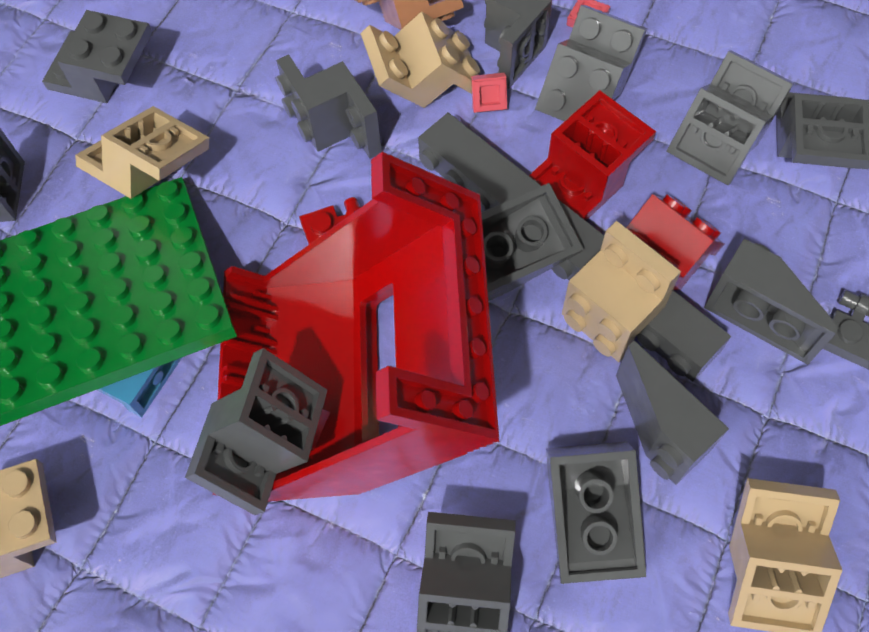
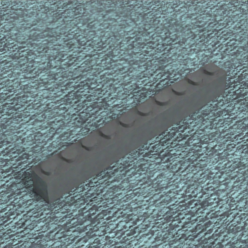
(677, 333)

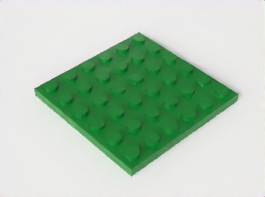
(105, 298)

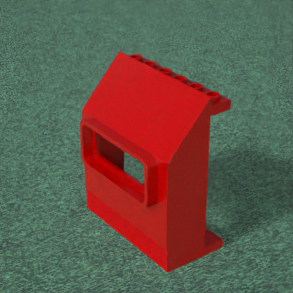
(320, 317)

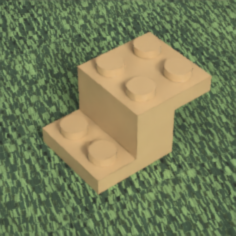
(420, 59)
(142, 151)
(618, 291)
(24, 516)
(784, 557)

